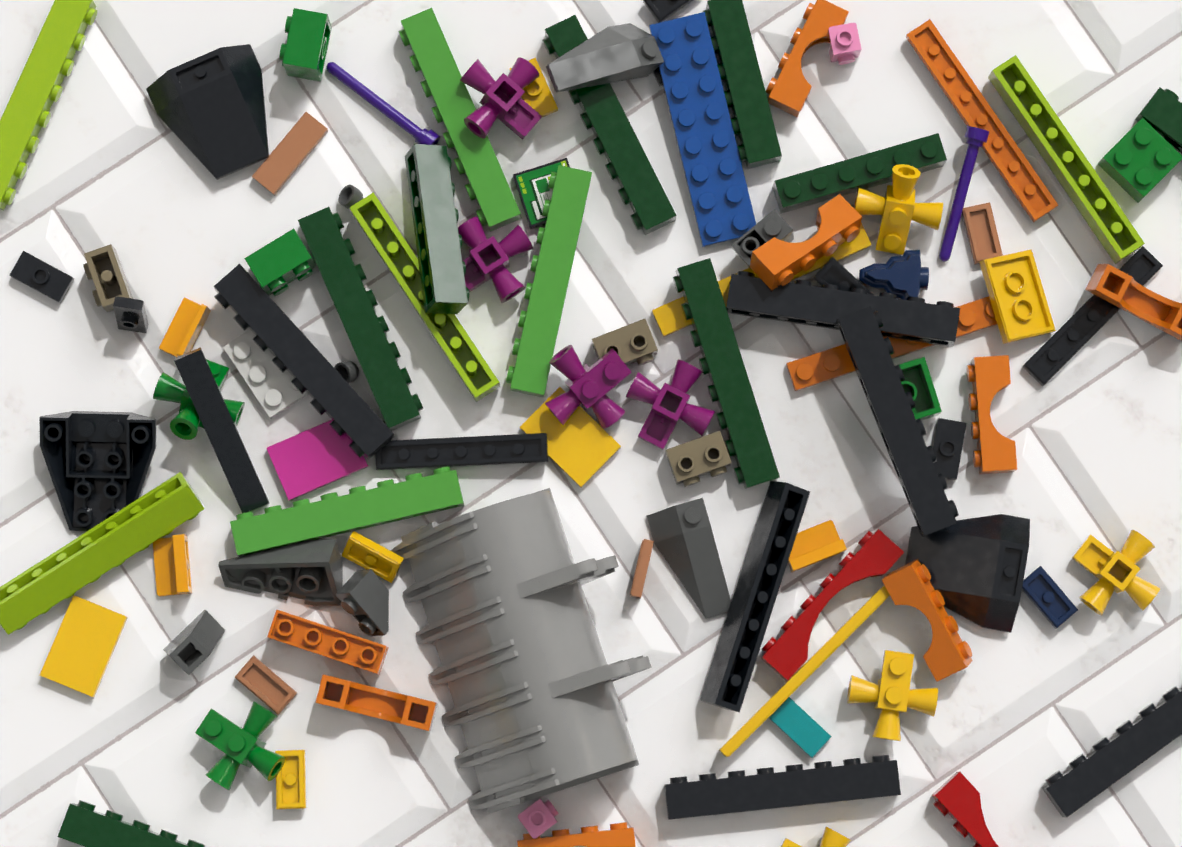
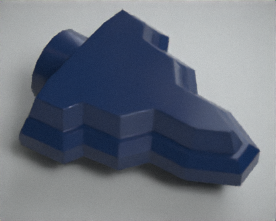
(898, 276)

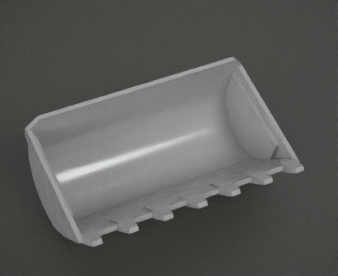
(519, 650)

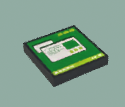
(533, 190)

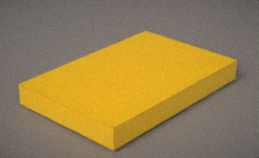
(1017, 296)
(578, 445)
(83, 646)

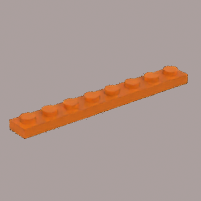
(977, 113)
(837, 362)

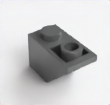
(769, 227)
(367, 601)
(195, 642)

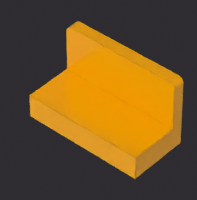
(184, 328)
(815, 545)
(172, 565)

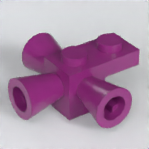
(502, 99)
(491, 259)
(588, 386)
(669, 405)

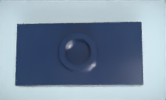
(1048, 597)

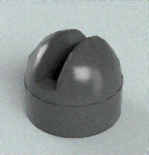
(349, 196)
(347, 370)

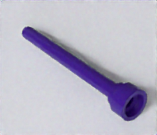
(421, 136)
(975, 139)

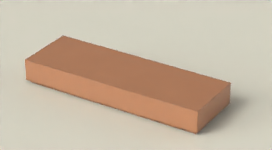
(290, 153)

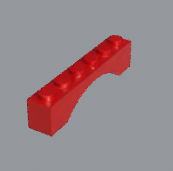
(791, 648)
(963, 804)

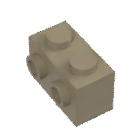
(108, 276)
(631, 343)
(698, 458)

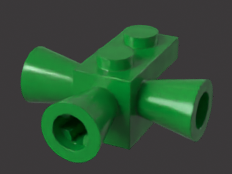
(186, 423)
(240, 745)

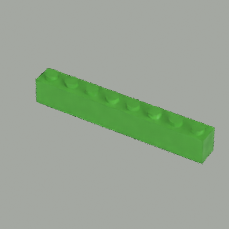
(453, 104)
(550, 281)
(348, 512)

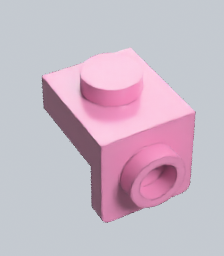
(844, 43)
(538, 817)

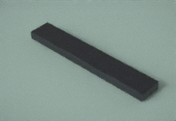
(1085, 323)
(221, 430)
(463, 451)

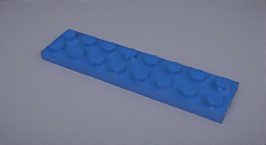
(703, 129)

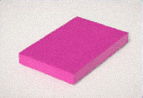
(313, 460)

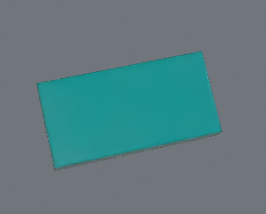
(800, 727)

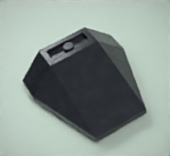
(216, 108)
(96, 461)
(977, 566)

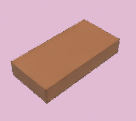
(981, 232)
(641, 568)
(266, 685)

